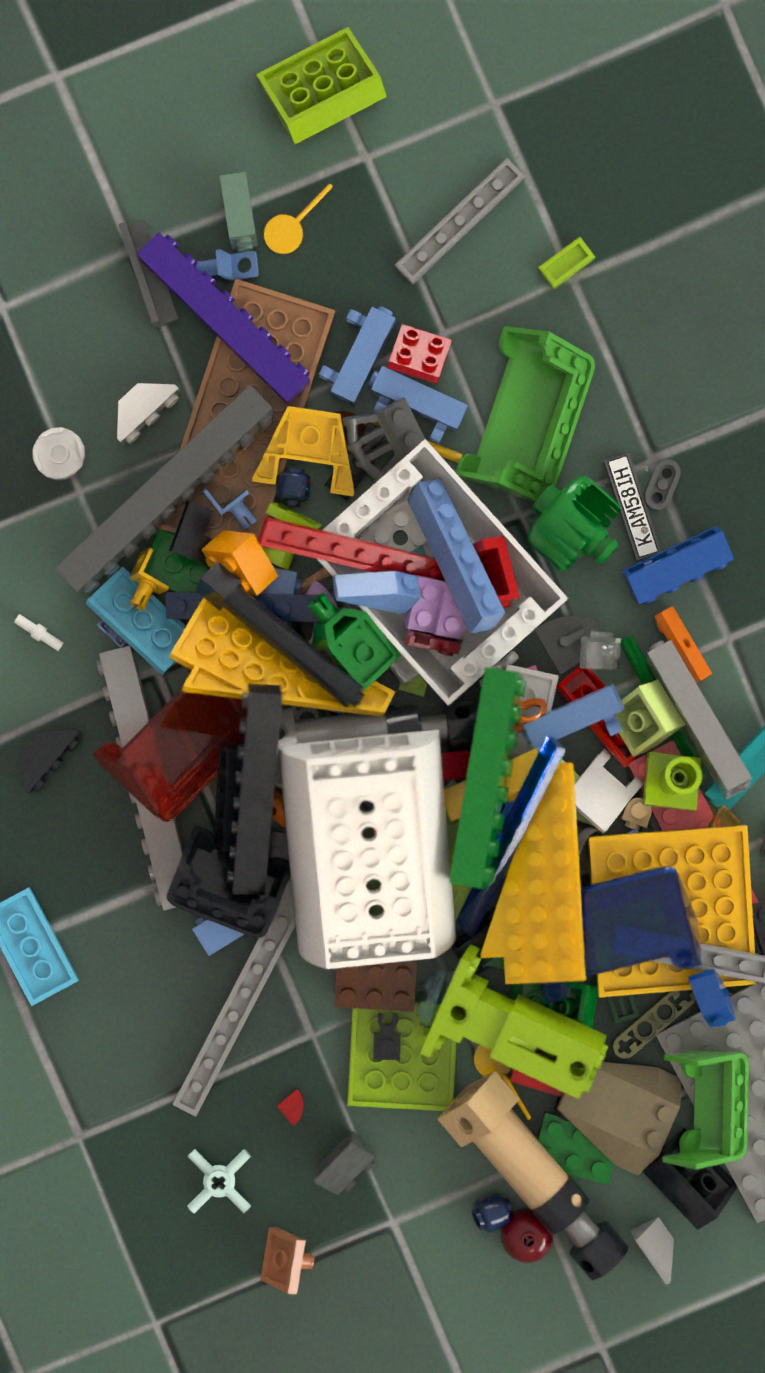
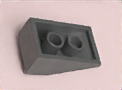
(344, 1164)

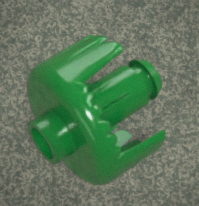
(572, 522)

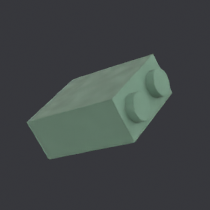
(238, 211)

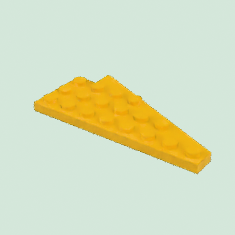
(230, 655)
(540, 904)

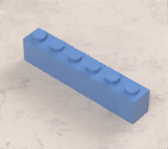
(455, 556)

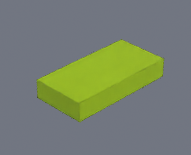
(566, 263)

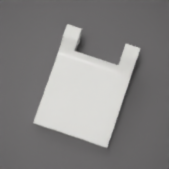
(601, 795)

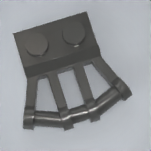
(399, 429)

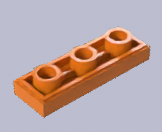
(673, 628)

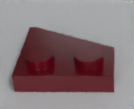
(426, 640)

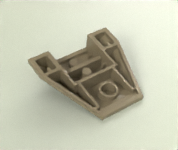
(626, 1112)

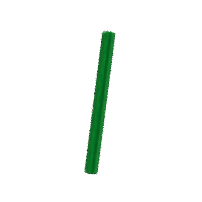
(645, 676)

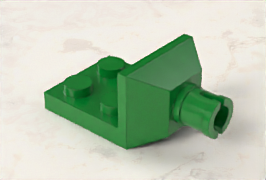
(352, 641)

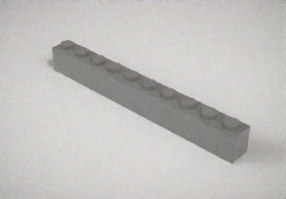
(130, 716)

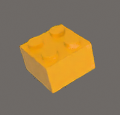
(243, 558)

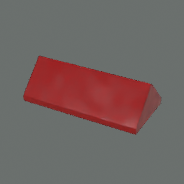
(581, 683)

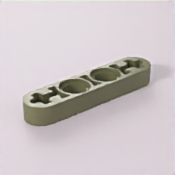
(656, 1023)

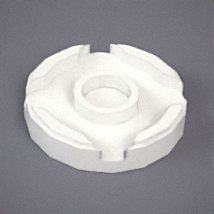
(59, 453)

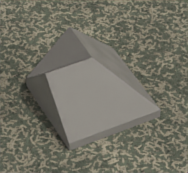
(657, 1246)

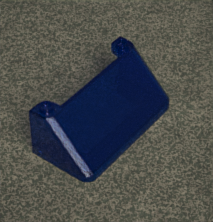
(635, 923)

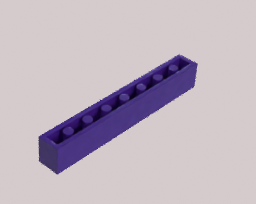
(223, 318)

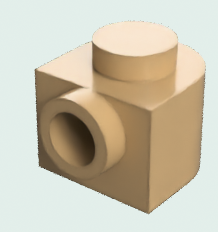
(636, 814)

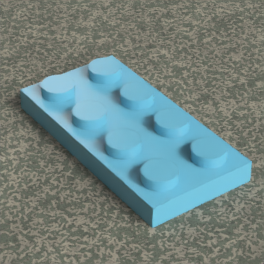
(145, 630)
(33, 948)

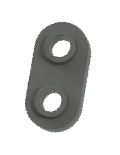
(663, 486)

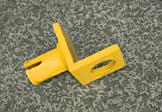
(147, 583)

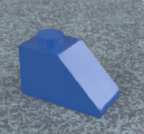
(712, 998)

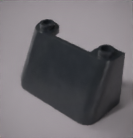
(203, 888)

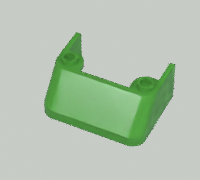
(719, 1108)

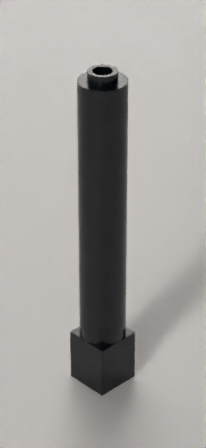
(224, 591)

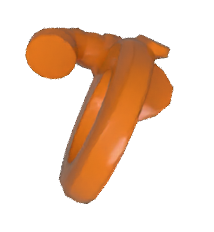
(535, 702)

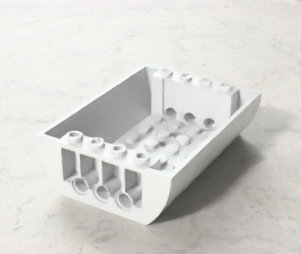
(386, 510)
(334, 861)

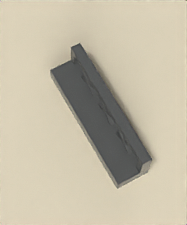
(154, 292)

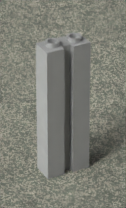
(700, 720)

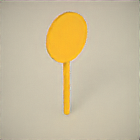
(284, 233)
(487, 1065)

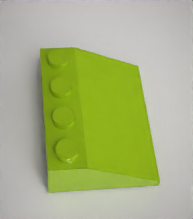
(322, 85)

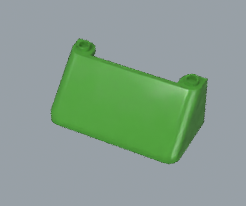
(531, 414)

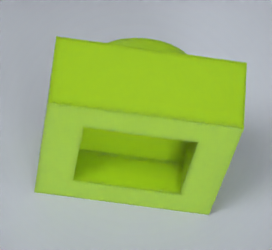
(416, 686)

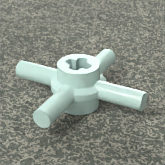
(219, 1190)

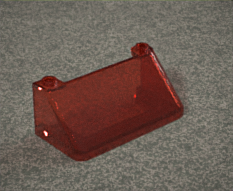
(174, 751)

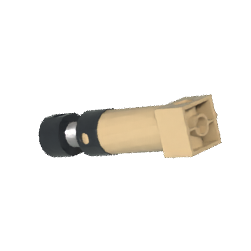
(485, 1117)

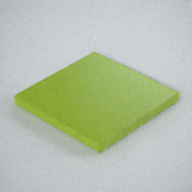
(403, 1083)

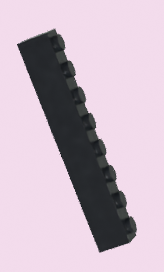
(256, 788)

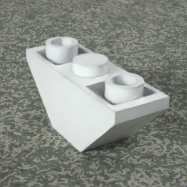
(142, 407)

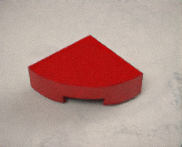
(292, 1107)

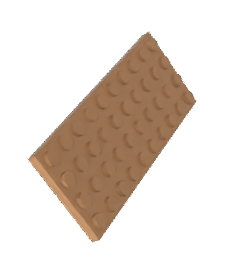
(303, 332)

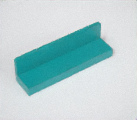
(753, 759)

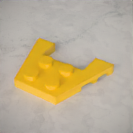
(311, 438)

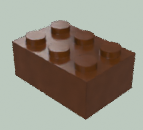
(377, 986)

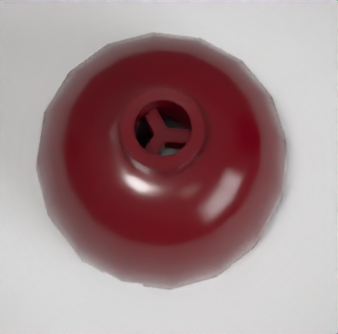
(521, 1226)

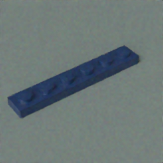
(285, 606)

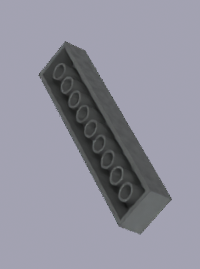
(166, 491)

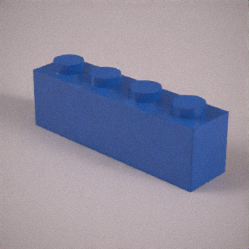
(678, 565)

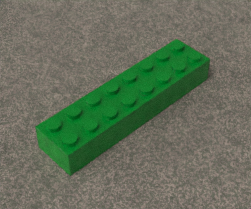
(487, 778)

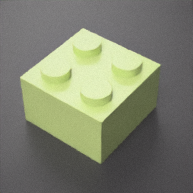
(647, 718)

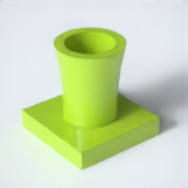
(281, 512)
(663, 790)

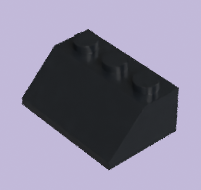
(694, 1192)

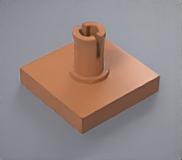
(284, 1260)

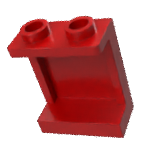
(498, 568)

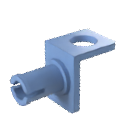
(227, 265)
(236, 507)

